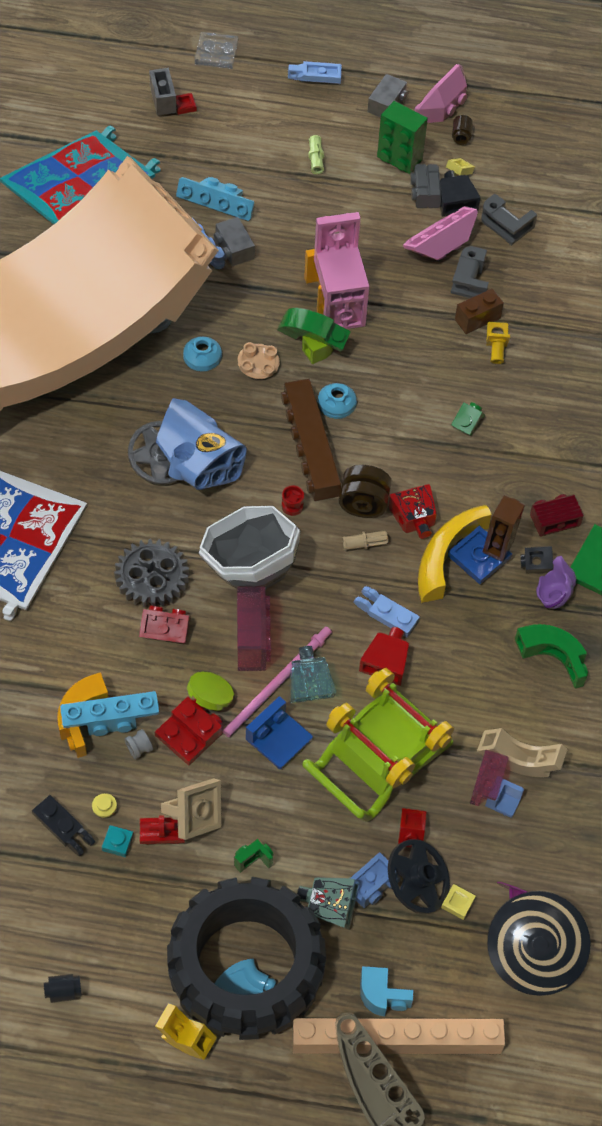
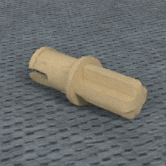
(365, 540)

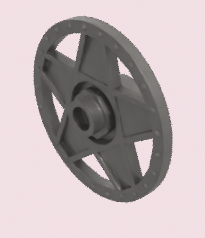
(150, 454)

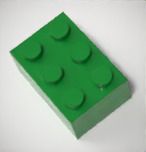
(401, 137)

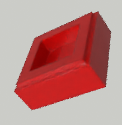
(185, 104)

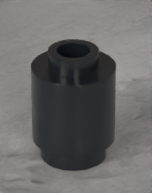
(62, 988)

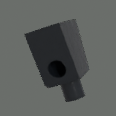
(457, 193)

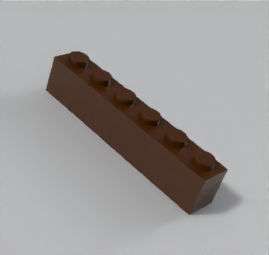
(311, 440)

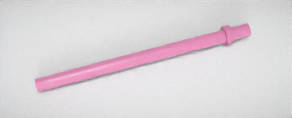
(317, 640)

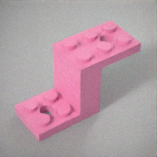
(341, 269)

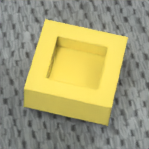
(460, 166)
(458, 901)

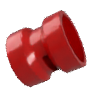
(292, 500)

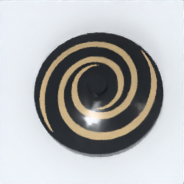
(538, 943)

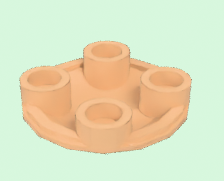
(258, 360)

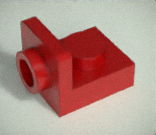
(412, 825)

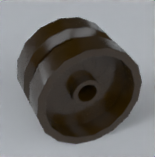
(365, 491)

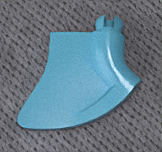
(244, 979)

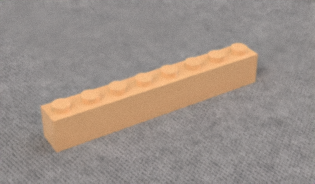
(403, 1036)

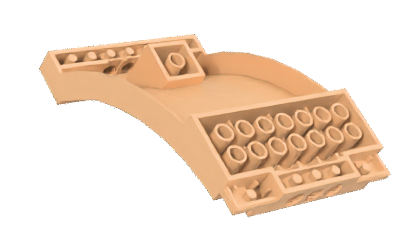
(96, 283)

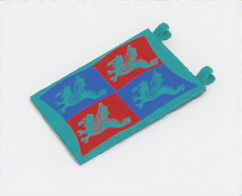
(67, 174)

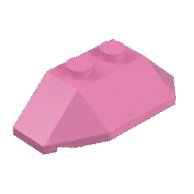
(444, 96)
(444, 235)

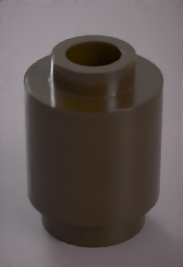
(462, 129)

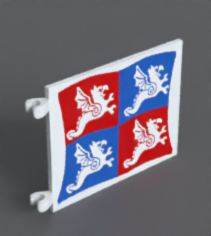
(32, 534)

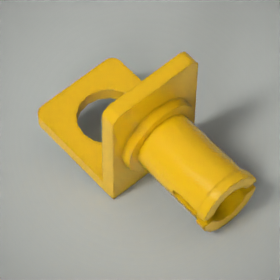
(497, 341)

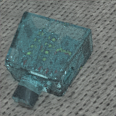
(310, 678)

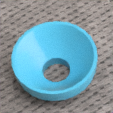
(202, 360)
(336, 407)

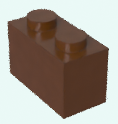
(479, 311)

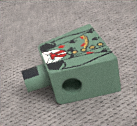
(332, 899)

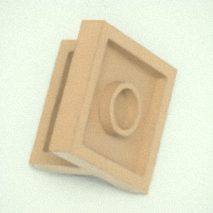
(196, 808)

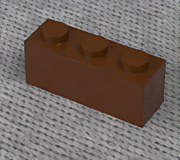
(503, 528)

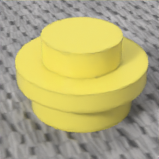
(104, 805)

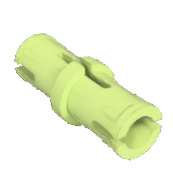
(316, 154)

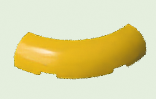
(431, 576)

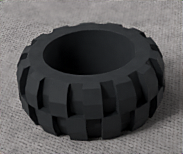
(253, 1013)

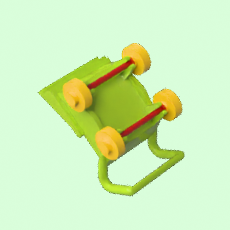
(381, 744)

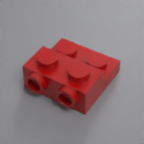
(189, 730)

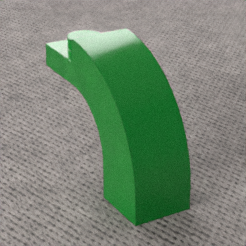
(311, 324)
(556, 642)

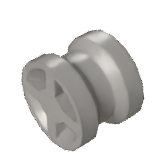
(138, 744)

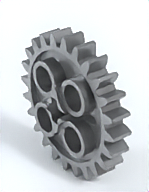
(151, 573)

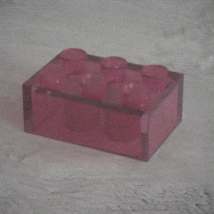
(253, 629)

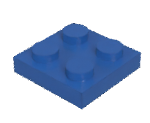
(470, 557)

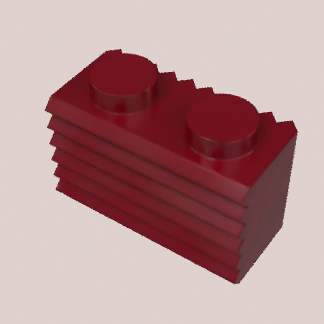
(556, 514)

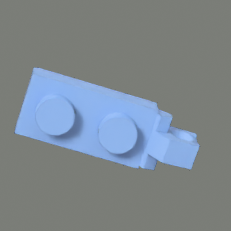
(316, 72)

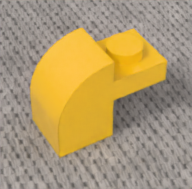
(185, 1034)

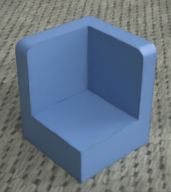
(507, 799)

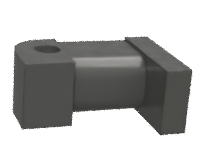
(504, 222)
(465, 276)

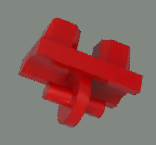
(159, 831)

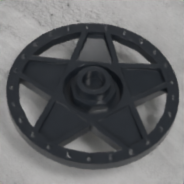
(418, 876)

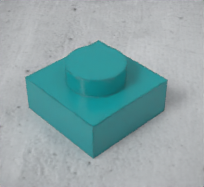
(117, 841)

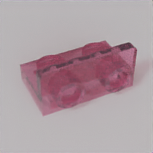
(489, 777)

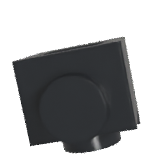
(544, 554)

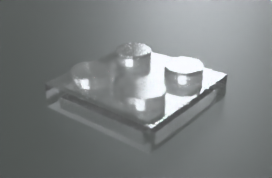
(216, 50)

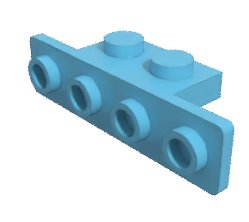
(216, 195)
(110, 713)

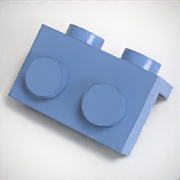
(373, 880)

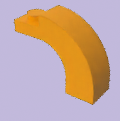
(84, 690)

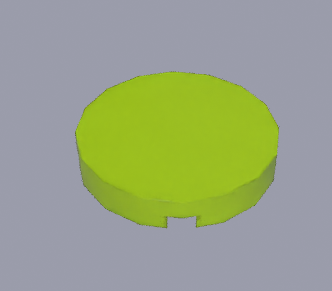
(210, 690)

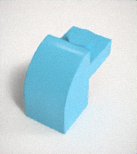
(377, 995)

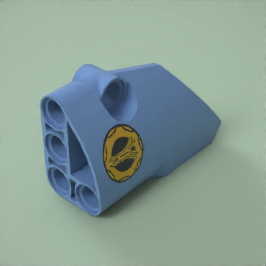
(198, 448)

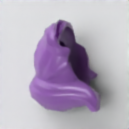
(557, 585)

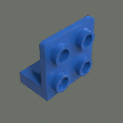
(277, 734)

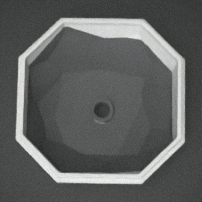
(251, 547)

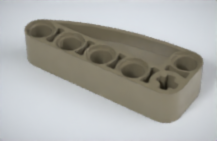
(372, 1090)

